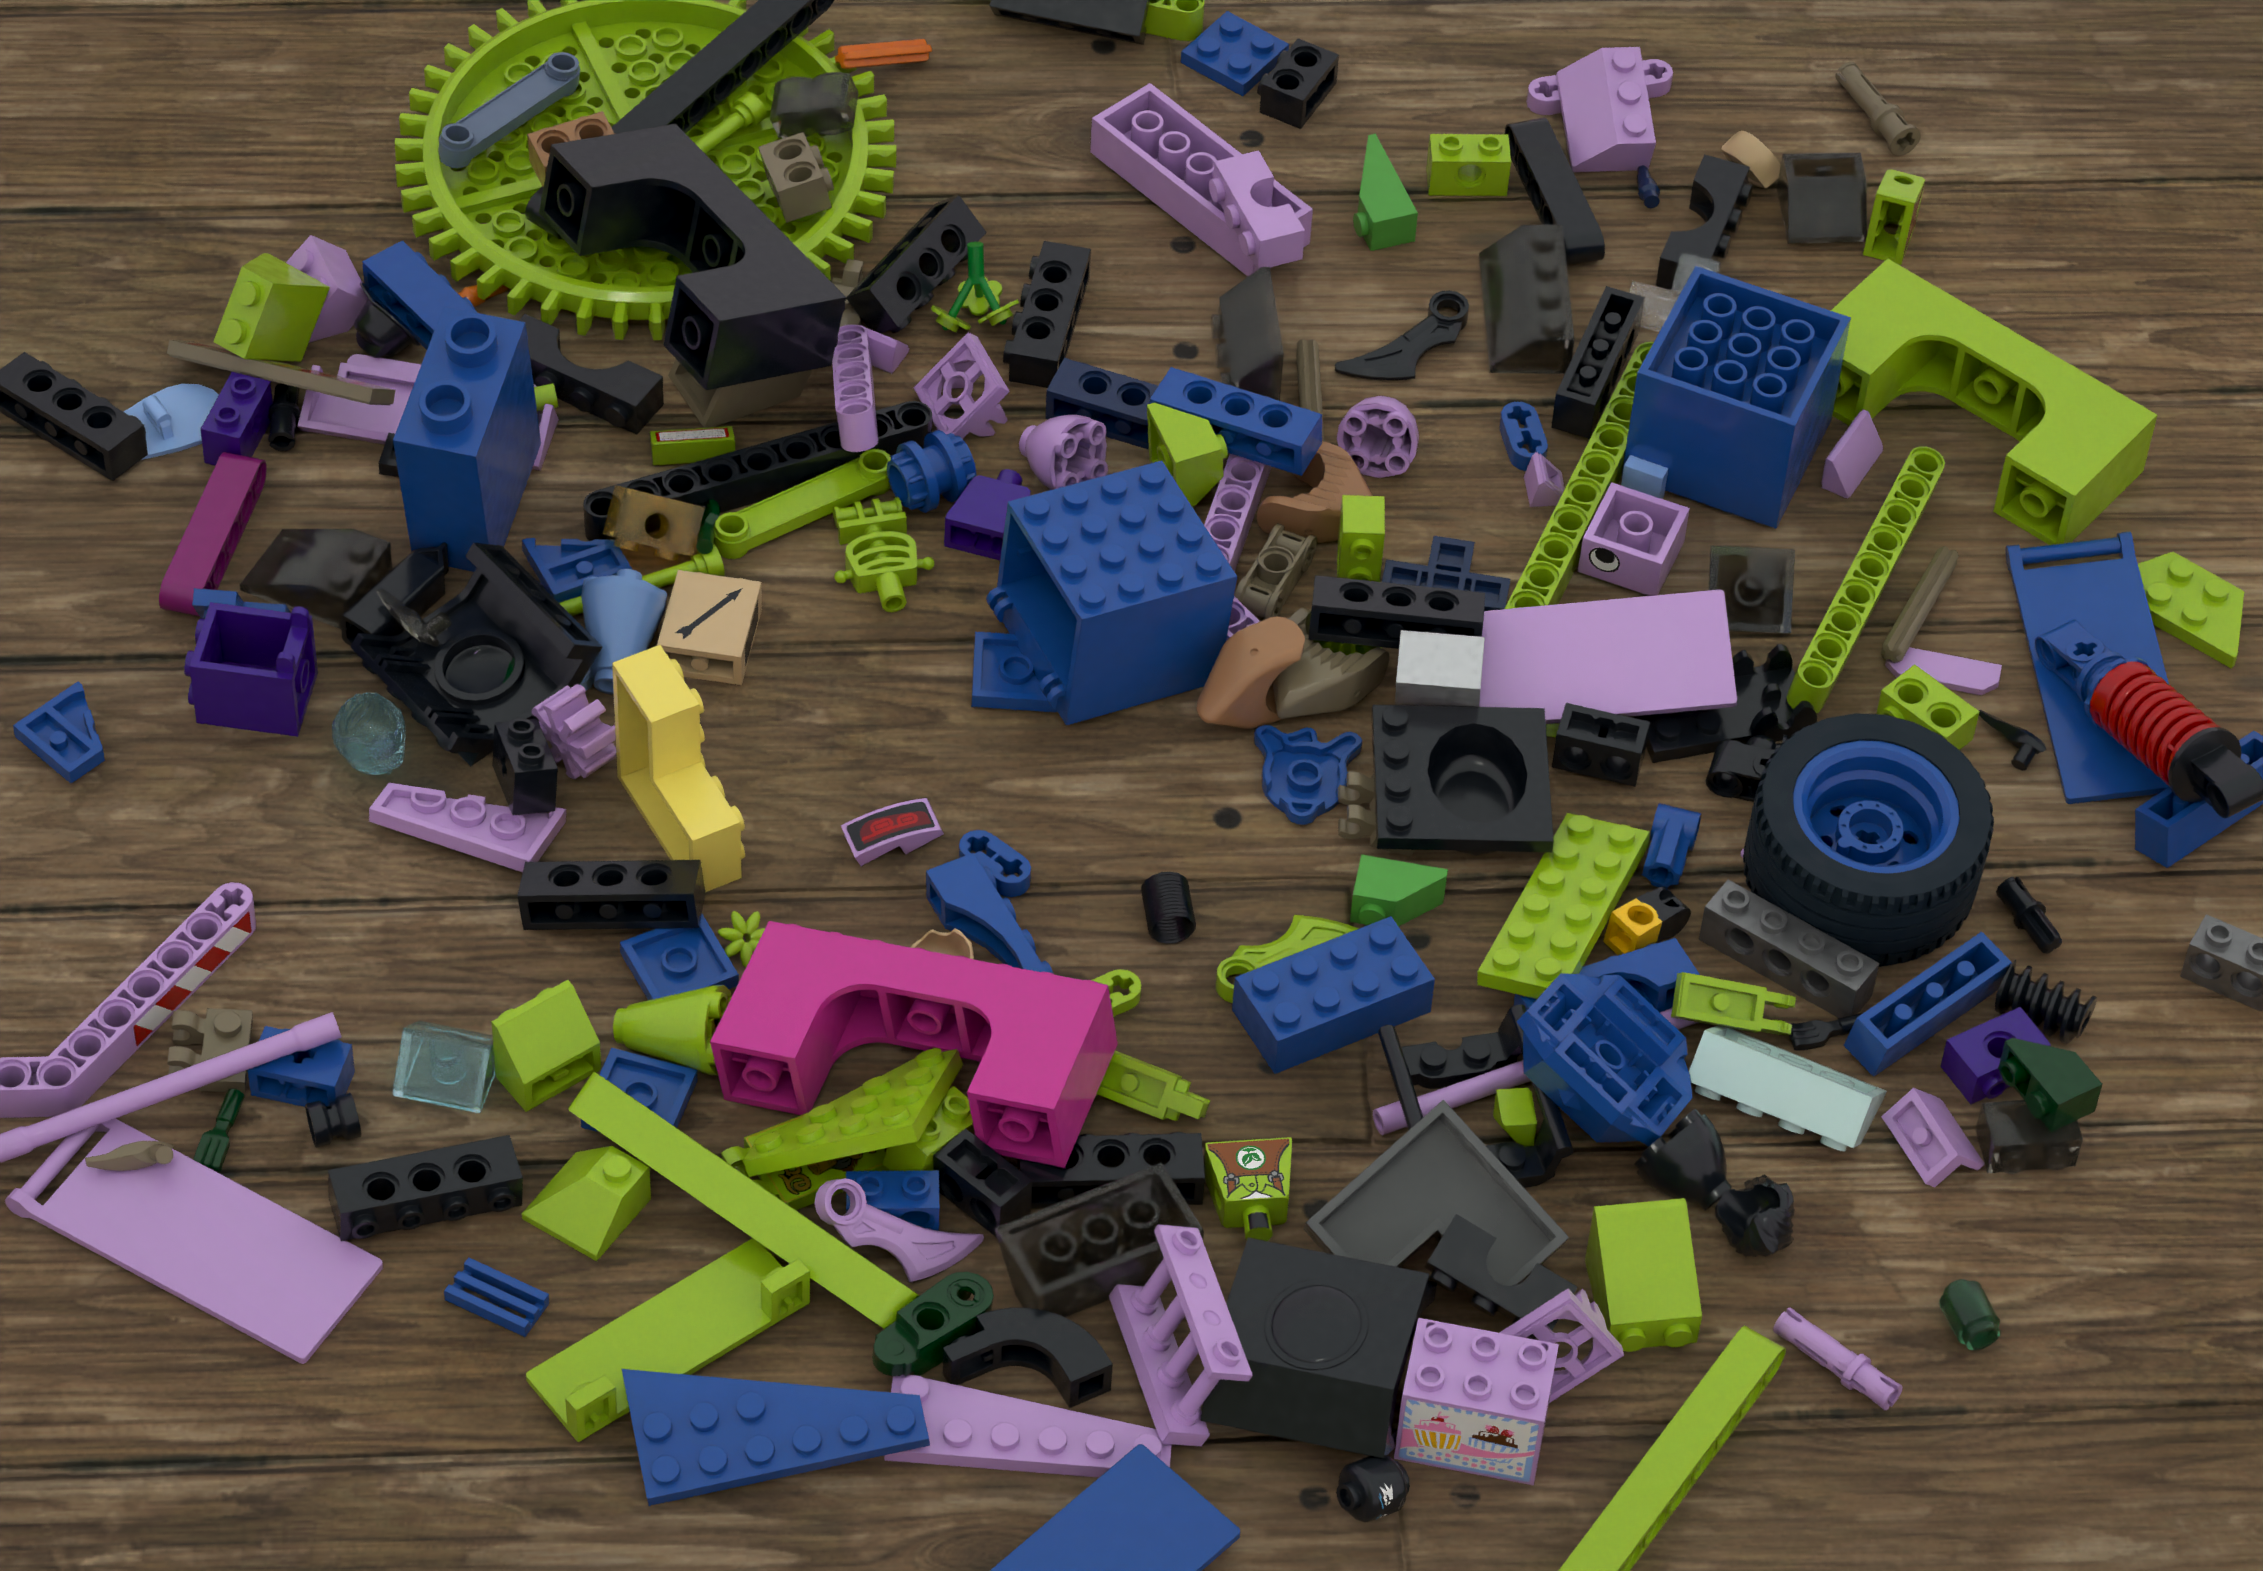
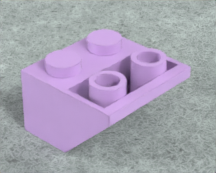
(335, 269)

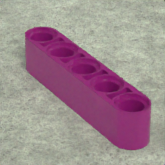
(213, 531)

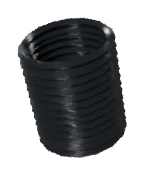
(1168, 907)

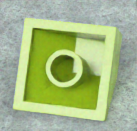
(1187, 449)
(592, 1199)

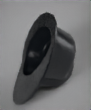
(378, 329)

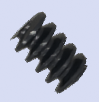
(2045, 1003)

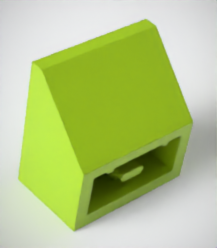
(545, 1046)

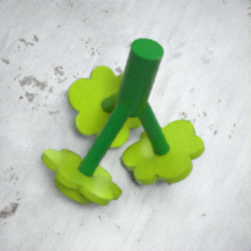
(976, 294)

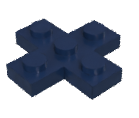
(1450, 569)

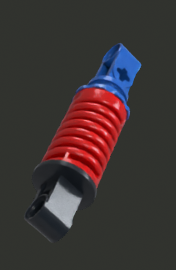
(2152, 721)

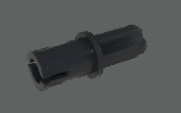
(284, 416)
(2029, 914)

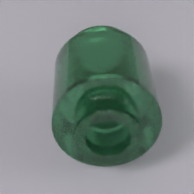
(1970, 1314)

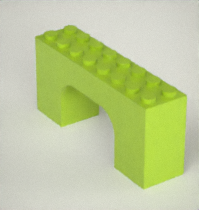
(2073, 432)

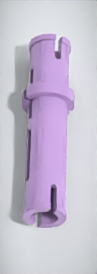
(1851, 1368)

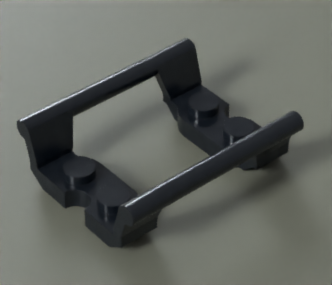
(1437, 1068)

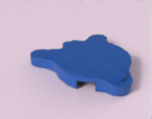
(1303, 773)

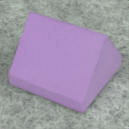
(885, 351)
(1543, 482)

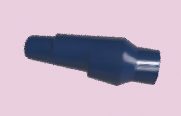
(1647, 188)

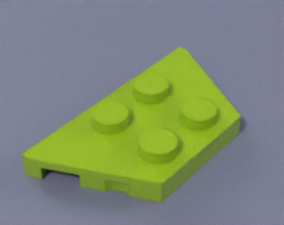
(2194, 605)

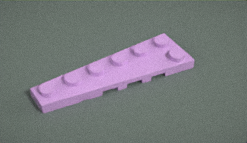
(1016, 1434)

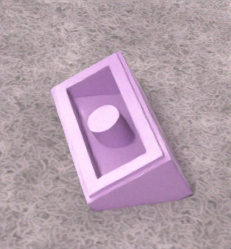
(1852, 456)

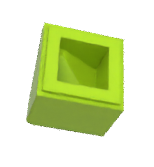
(1516, 1114)

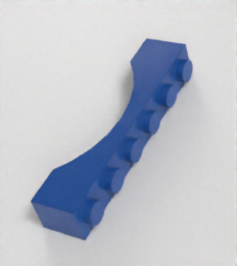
(968, 900)

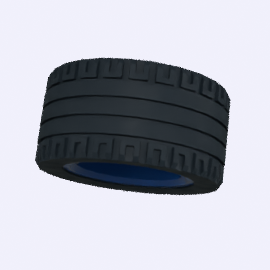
(1859, 870)

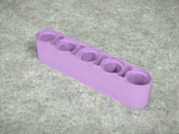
(854, 390)

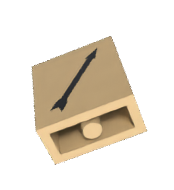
(711, 625)

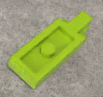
(1150, 1089)

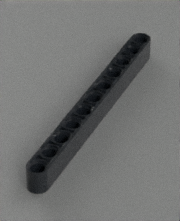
(713, 72)

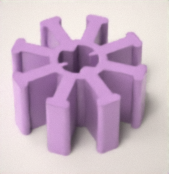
(576, 731)

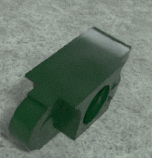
(931, 1323)

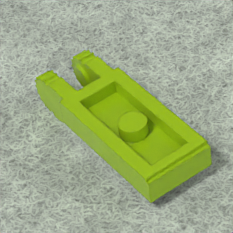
(1728, 1004)

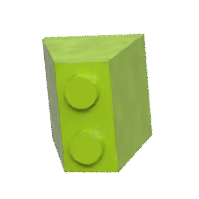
(271, 311)
(1645, 1273)

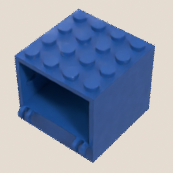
(1737, 394)
(1113, 591)

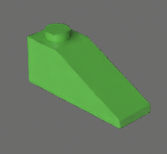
(1384, 207)

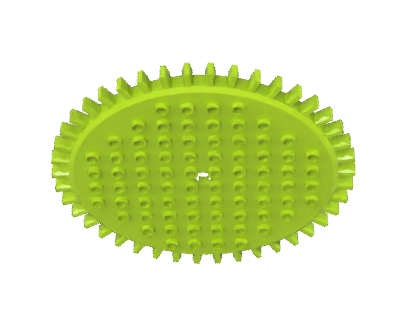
(501, 189)

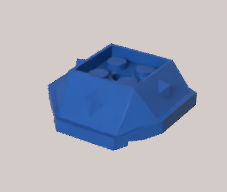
(1606, 1058)

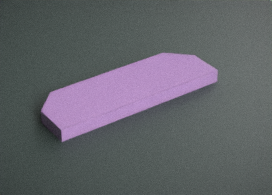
(1951, 671)

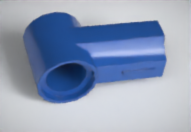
(1671, 838)

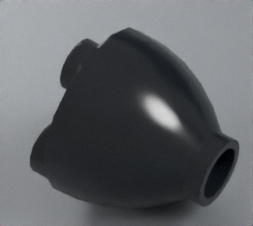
(1688, 1164)

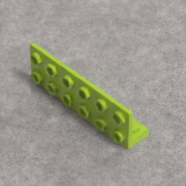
(670, 1334)

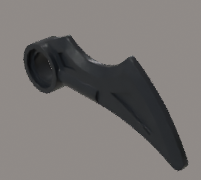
(1401, 356)

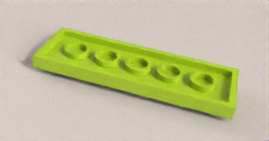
(1564, 905)

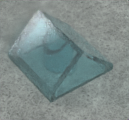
(444, 1066)

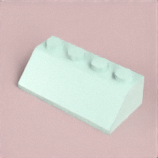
(1785, 1087)

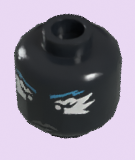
(1372, 1488)

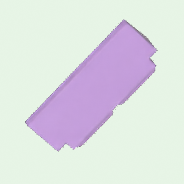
(372, 423)

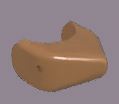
(1319, 511)
(1241, 680)

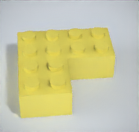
(665, 769)

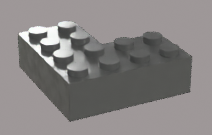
(1420, 1188)

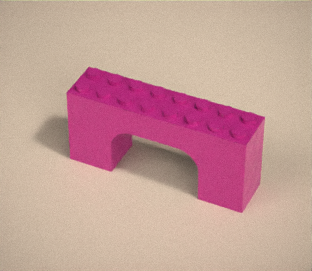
(824, 992)

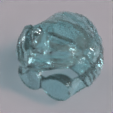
(370, 734)

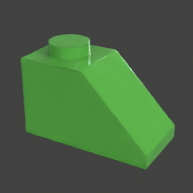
(1395, 890)

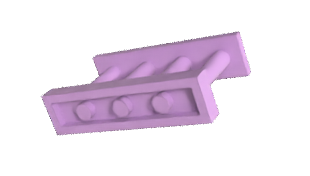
(1151, 1341)

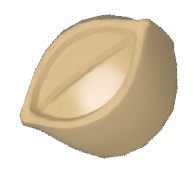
(1751, 152)

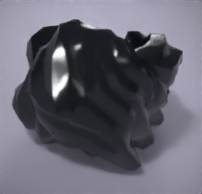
(1757, 1217)

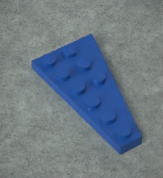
(733, 1433)

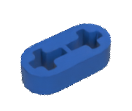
(1516, 437)
(999, 859)

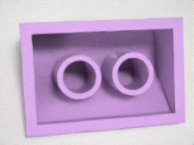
(1607, 111)

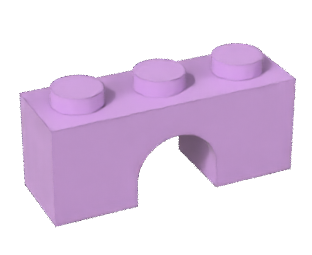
(1245, 191)

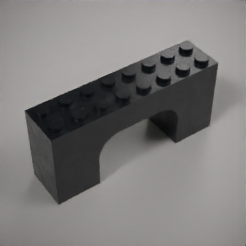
(752, 296)

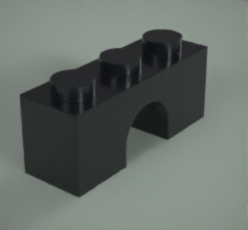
(1461, 1263)

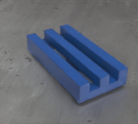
(501, 1291)

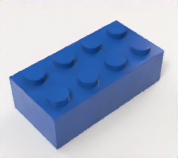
(1332, 994)

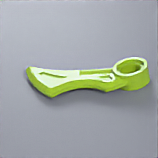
(1302, 934)

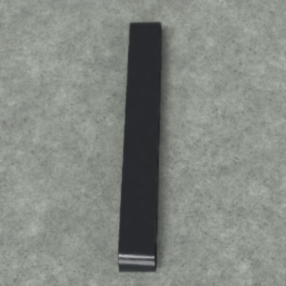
(761, 469)

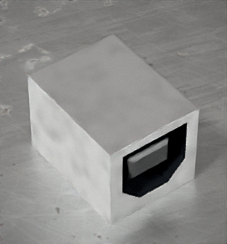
(1439, 669)

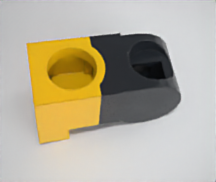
(1646, 921)

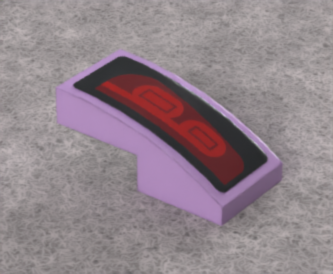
(901, 824)

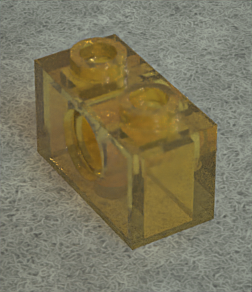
(678, 523)

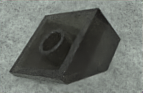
(1755, 586)

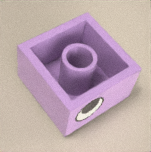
(1633, 539)

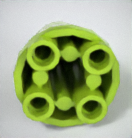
(675, 1026)

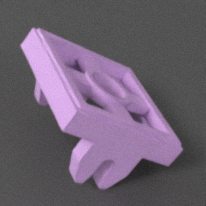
(949, 373)
(1575, 1308)

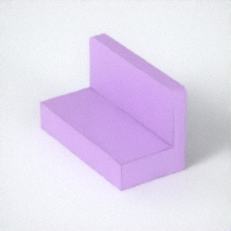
(1930, 1136)

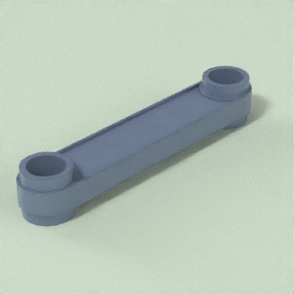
(508, 110)

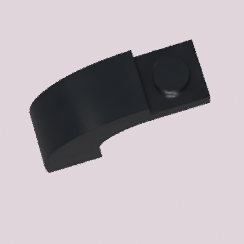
(1032, 1341)

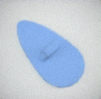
(174, 417)

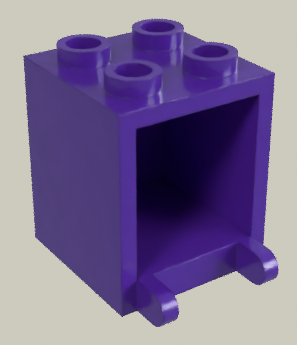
(252, 668)

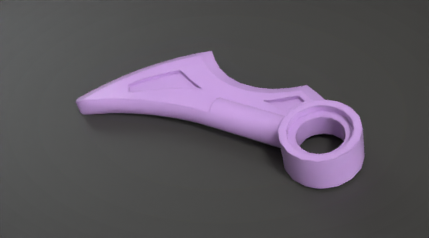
(917, 1248)

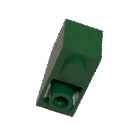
(2050, 1081)

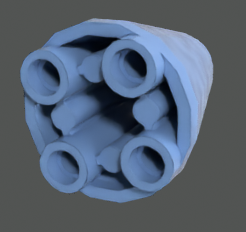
(621, 617)

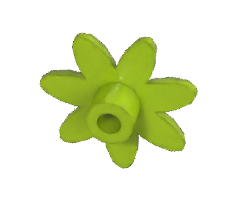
(748, 930)

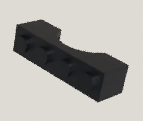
(1717, 197)
(619, 394)

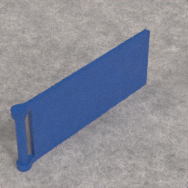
(2112, 608)
(1129, 1521)

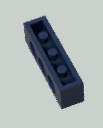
(1104, 397)

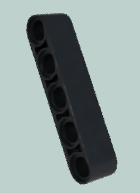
(1555, 189)

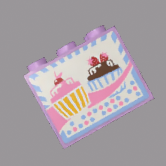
(1475, 1401)

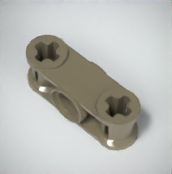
(1275, 572)

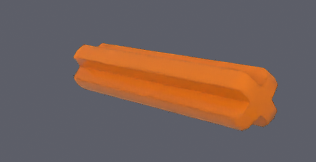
(883, 53)

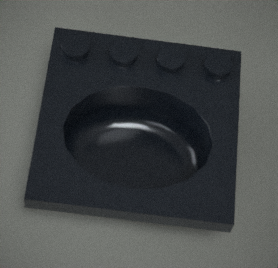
(1461, 779)

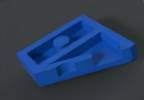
(566, 566)
(63, 734)

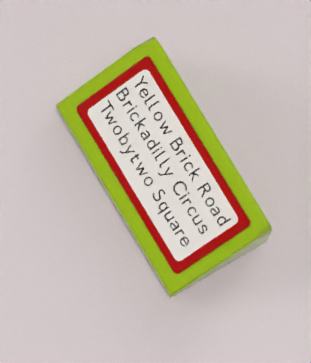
(690, 444)

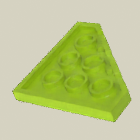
(873, 1117)

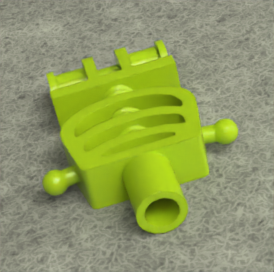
(878, 551)

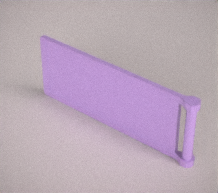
(1611, 656)
(204, 1241)

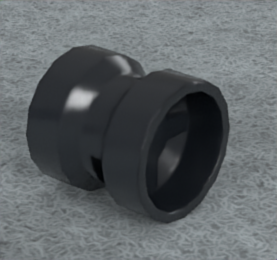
(336, 1120)

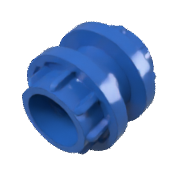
(925, 473)

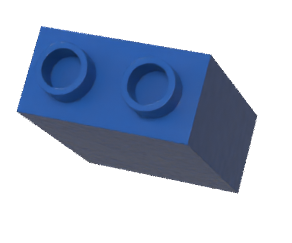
(468, 434)

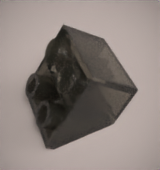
(1823, 197)

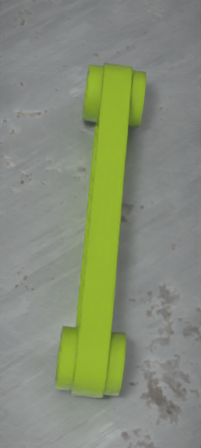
(801, 504)

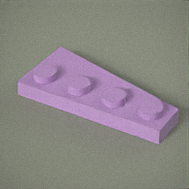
(467, 824)

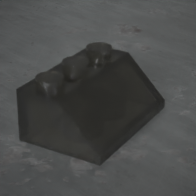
(1249, 336)

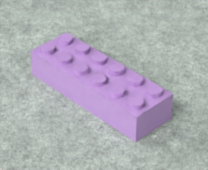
(1171, 162)

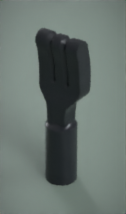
(1817, 1032)

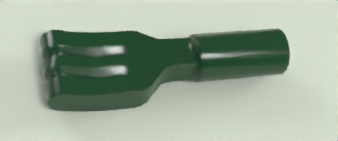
(706, 532)
(215, 1142)

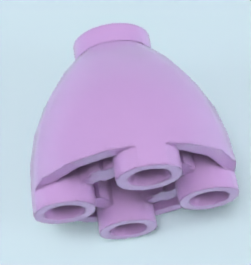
(1379, 436)
(1065, 450)

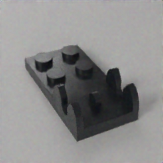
(1759, 710)

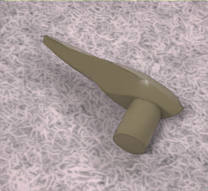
(133, 1156)

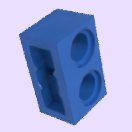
(903, 1194)

